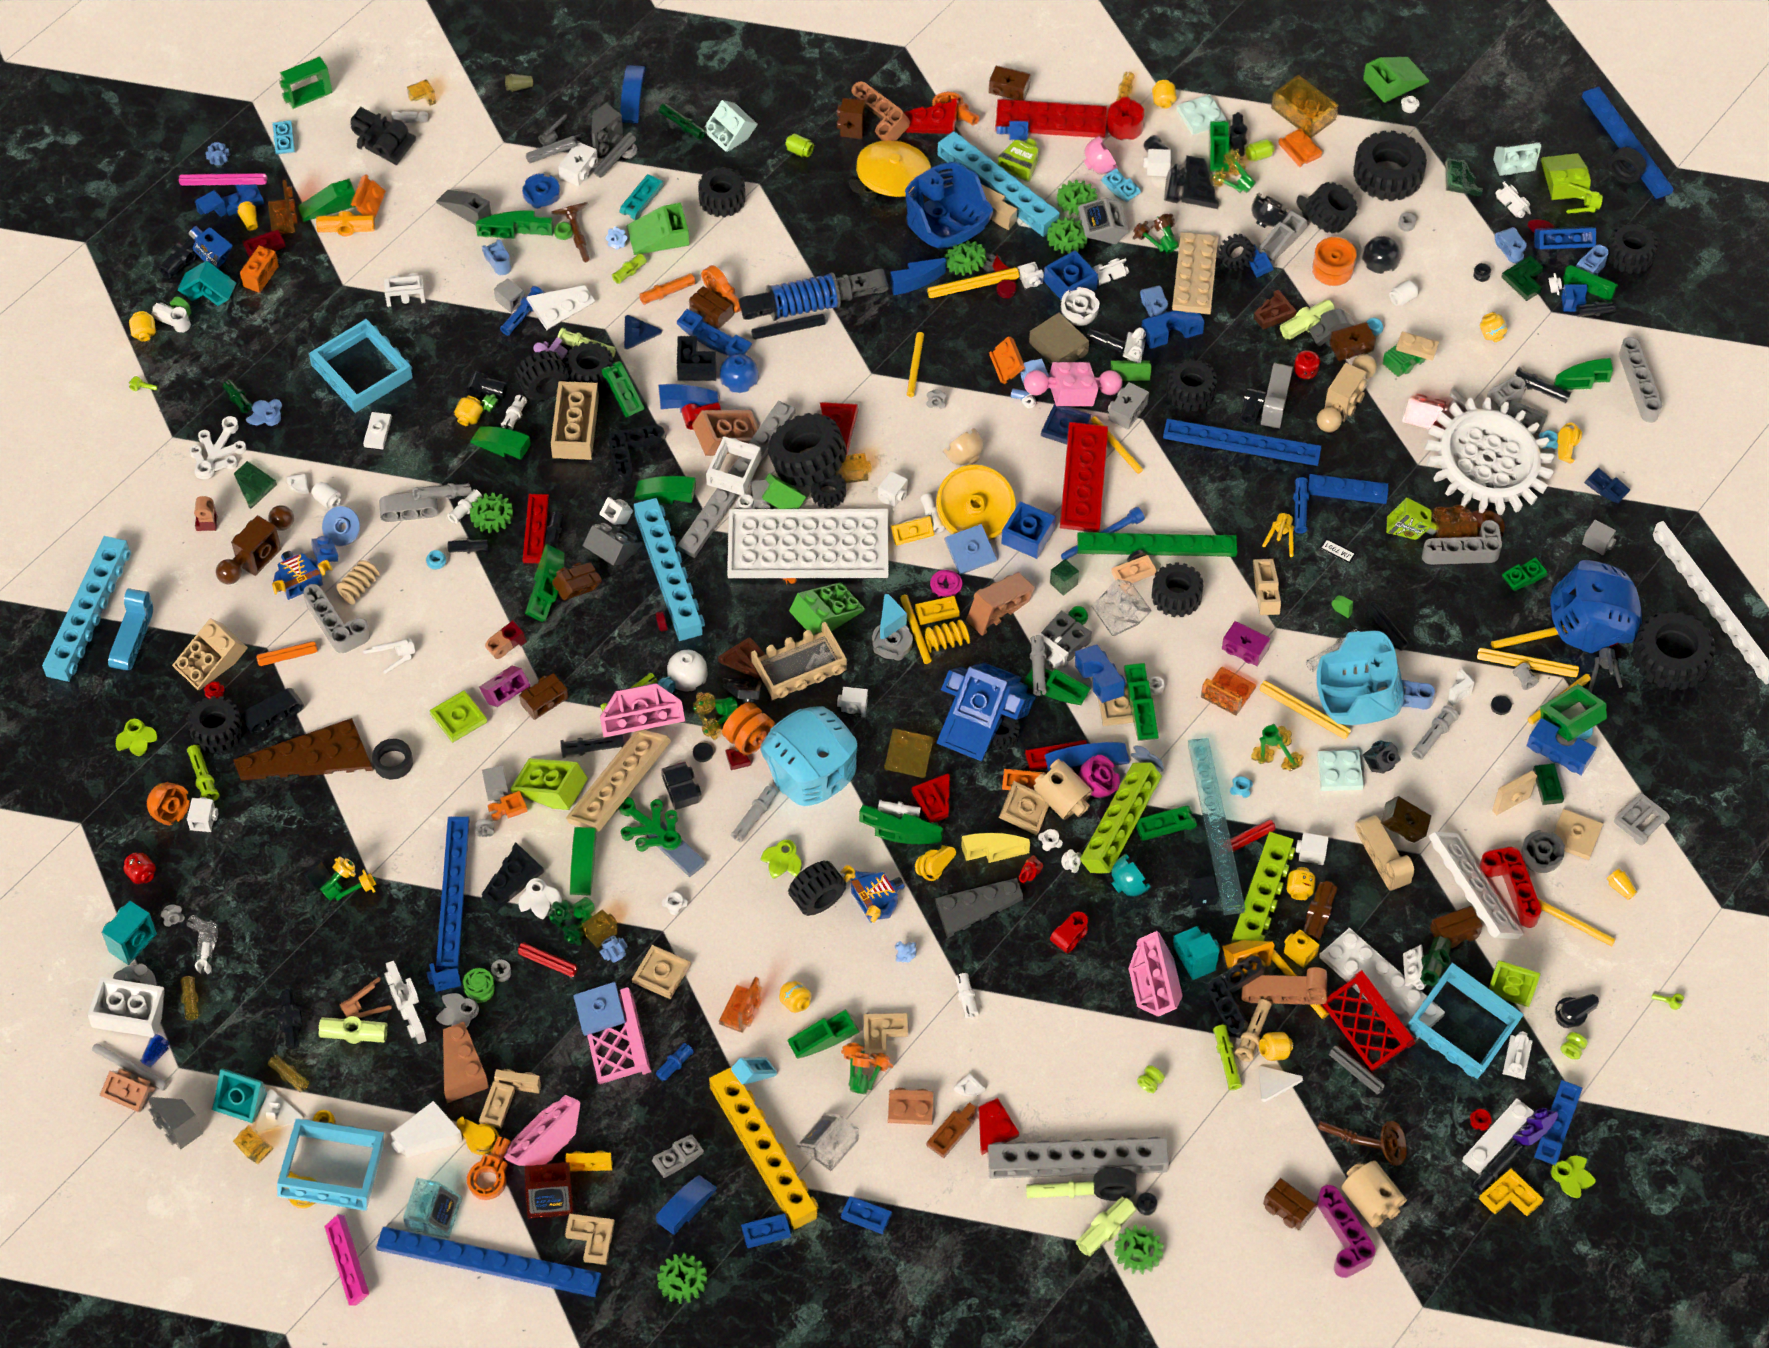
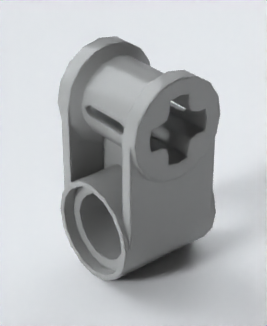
(1507, 391)

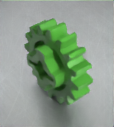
(1074, 195)
(1066, 235)
(965, 258)
(491, 512)
(1142, 1241)
(672, 1281)

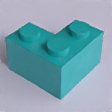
(207, 281)
(1197, 952)

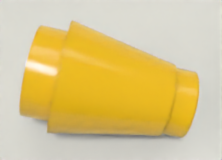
(247, 213)
(1621, 883)

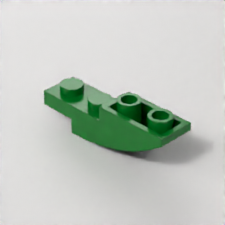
(508, 223)
(544, 591)
(905, 830)

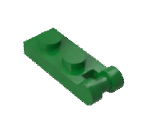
(1595, 284)
(623, 389)
(1165, 823)

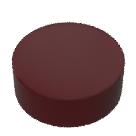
(1006, 288)
(661, 620)

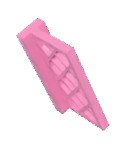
(635, 1039)

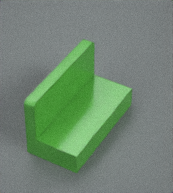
(1132, 371)
(782, 494)

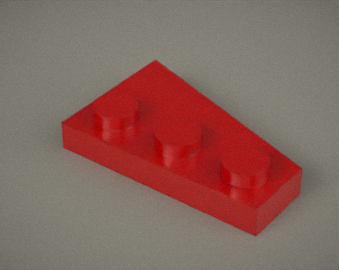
(934, 119)
(844, 416)

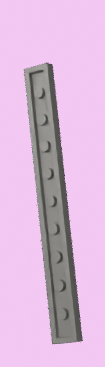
(722, 499)

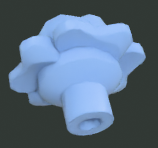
(616, 238)
(906, 952)

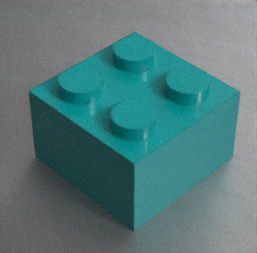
(128, 932)

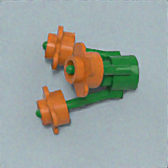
(859, 1082)

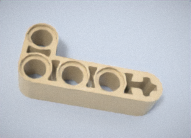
(1393, 869)

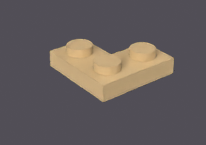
(879, 1027)
(597, 1234)

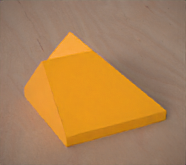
(1240, 950)

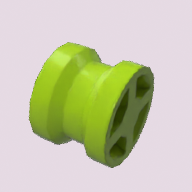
(1574, 1045)
(1150, 1079)

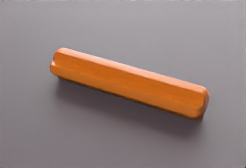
(286, 653)

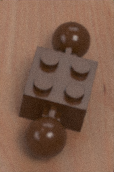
(255, 545)

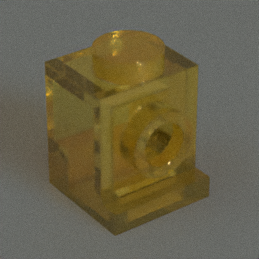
(252, 1144)

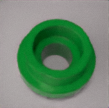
(1079, 611)

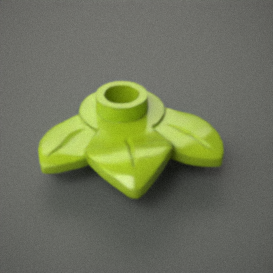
(136, 740)
(781, 861)
(1575, 1178)

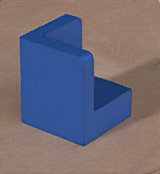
(211, 202)
(1573, 296)

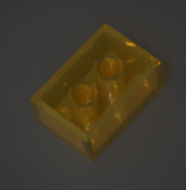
(1304, 106)

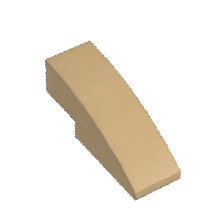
(1003, 213)
(1266, 587)

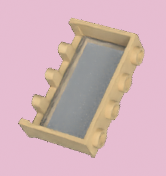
(800, 663)

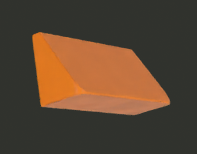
(1025, 778)

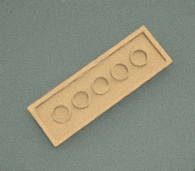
(1195, 273)
(618, 779)

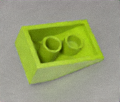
(1564, 170)
(550, 782)
(1514, 983)

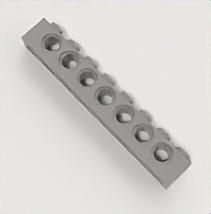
(1068, 1165)

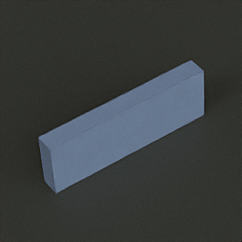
(683, 856)

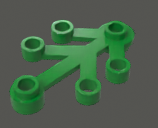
(651, 826)

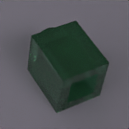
(1064, 577)

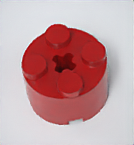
(1125, 119)

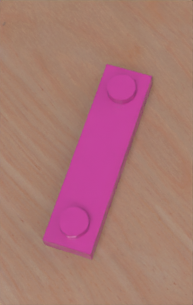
(346, 1260)

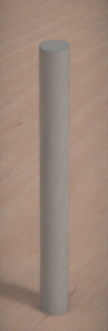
(154, 1080)

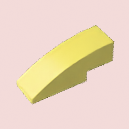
(994, 846)

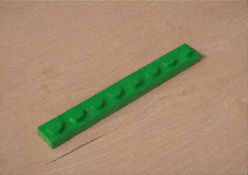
(1157, 544)

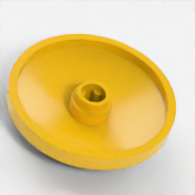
(890, 166)
(975, 497)

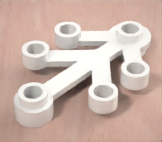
(217, 451)

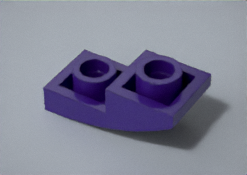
(1537, 1126)

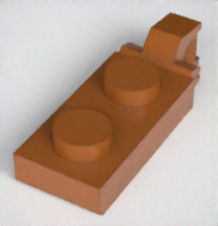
(952, 1130)

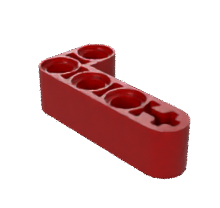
(1515, 887)

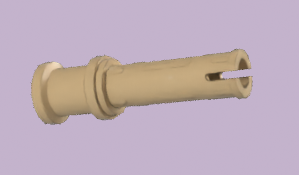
(1251, 1037)

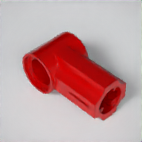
(691, 412)

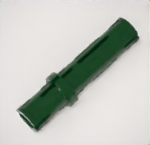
(696, 131)

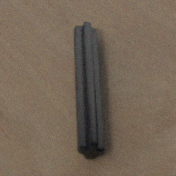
(788, 326)

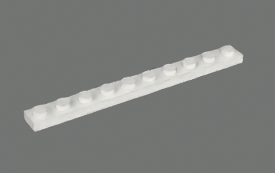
(1710, 597)

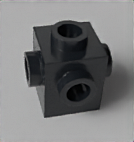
(1382, 757)

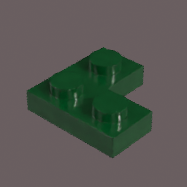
(1521, 276)

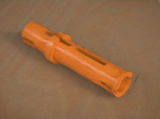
(663, 290)

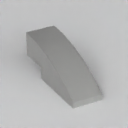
(1283, 235)

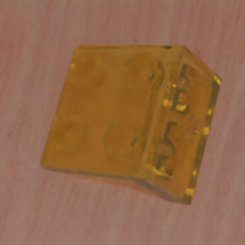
(909, 752)

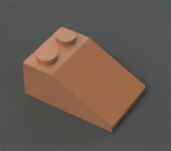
(715, 424)

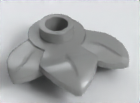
(455, 1010)

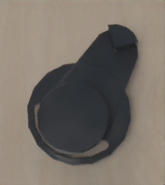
(1174, 178)
(1575, 1010)

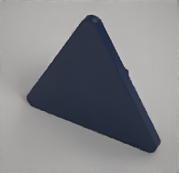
(638, 332)

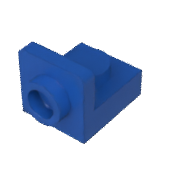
(443, 980)

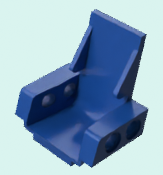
(979, 702)

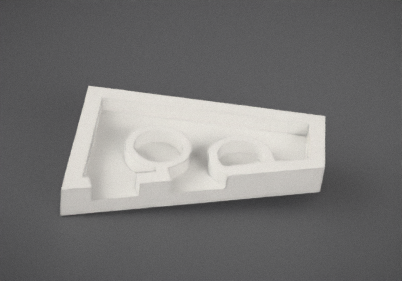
(560, 305)

